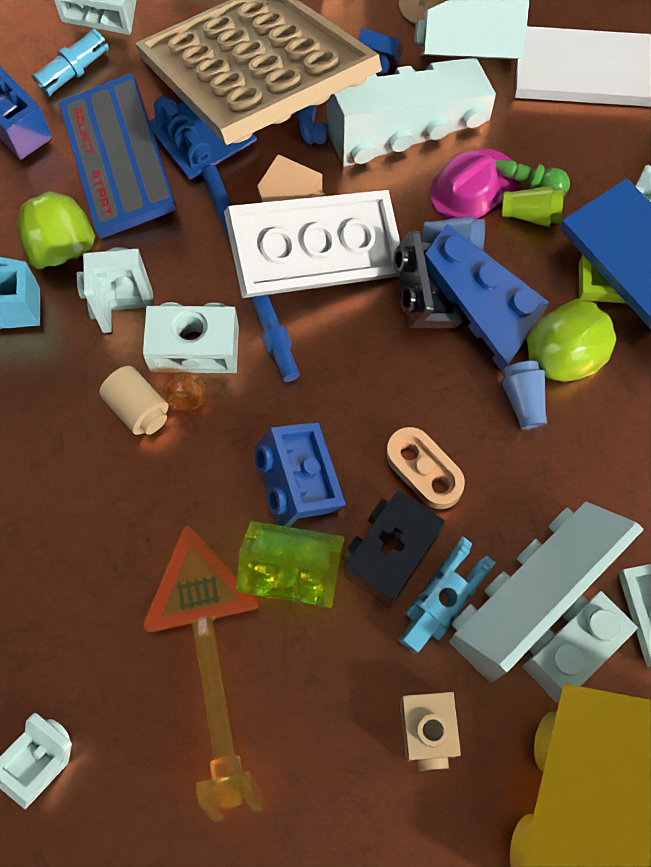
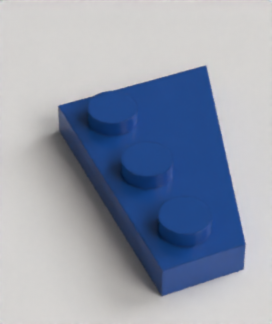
(490, 296)

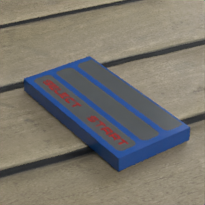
(117, 156)

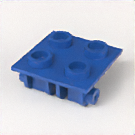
(189, 138)

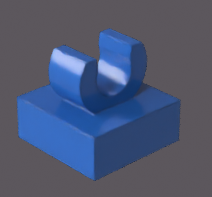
(386, 46)

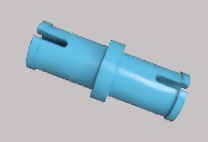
(70, 62)

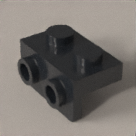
(420, 295)

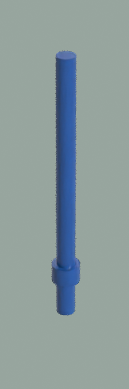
(274, 336)

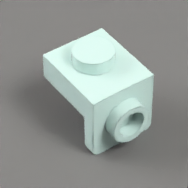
(34, 759)

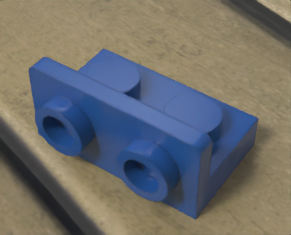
(298, 473)

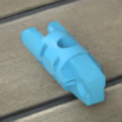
(427, 612)

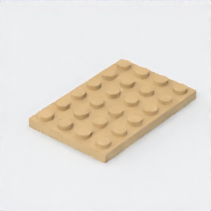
(256, 63)

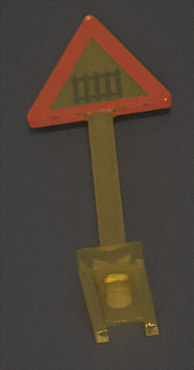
(196, 592)

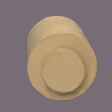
(134, 400)

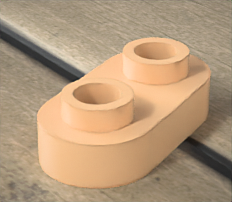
(426, 468)

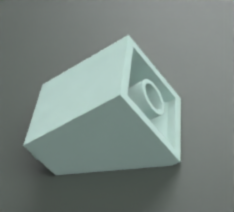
(474, 29)

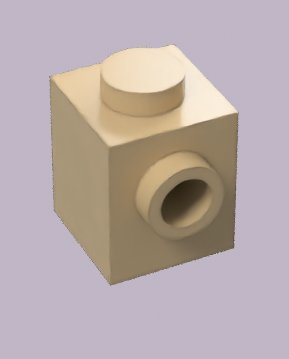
(430, 729)

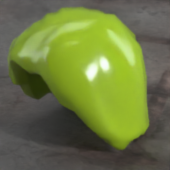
(53, 230)
(572, 341)

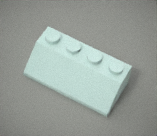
(541, 589)

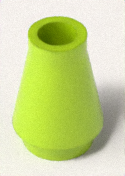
(535, 205)

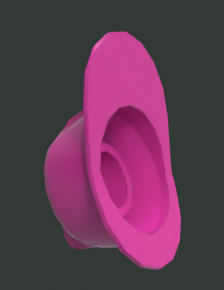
(470, 184)

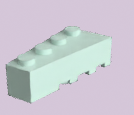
(407, 109)

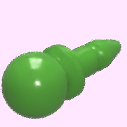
(536, 178)

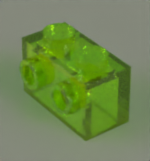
(289, 564)

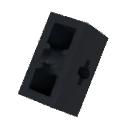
(384, 574)

